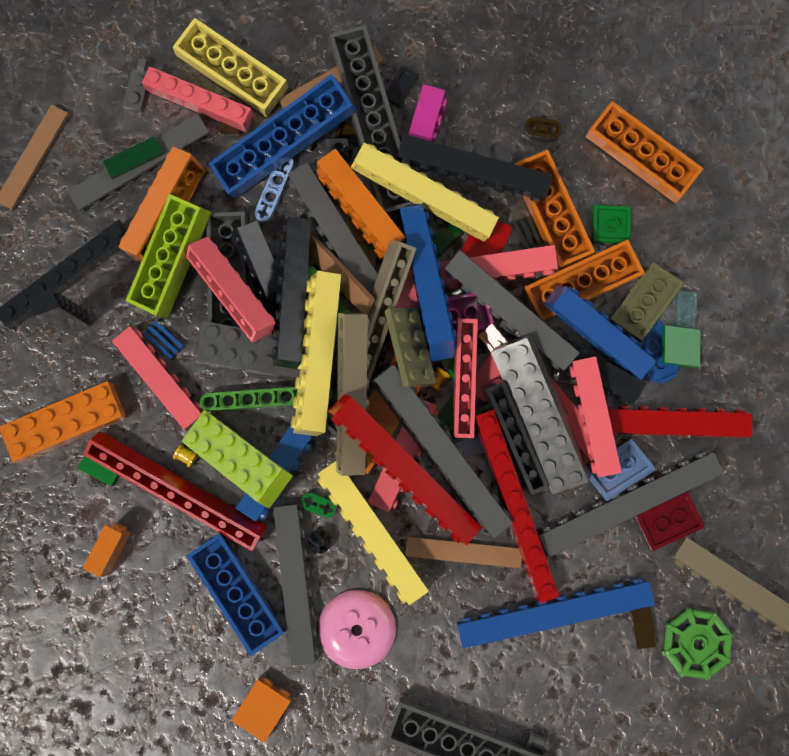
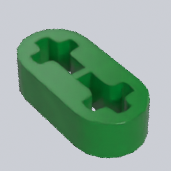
(315, 509)

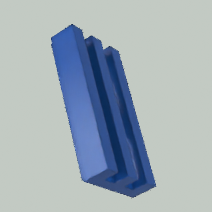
(151, 329)

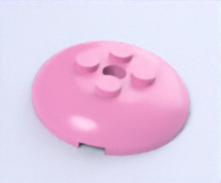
(361, 609)

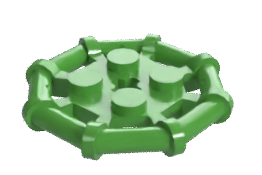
(709, 645)

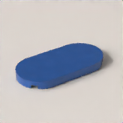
(653, 342)

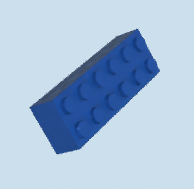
(599, 332)
(288, 456)
(236, 594)

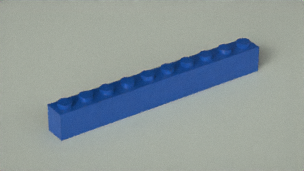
(555, 614)

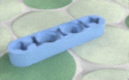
(272, 188)

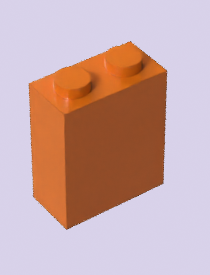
(107, 550)
(262, 708)

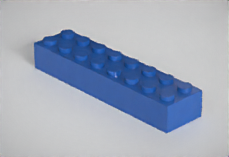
(283, 136)
(429, 284)

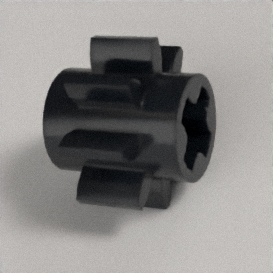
(318, 542)

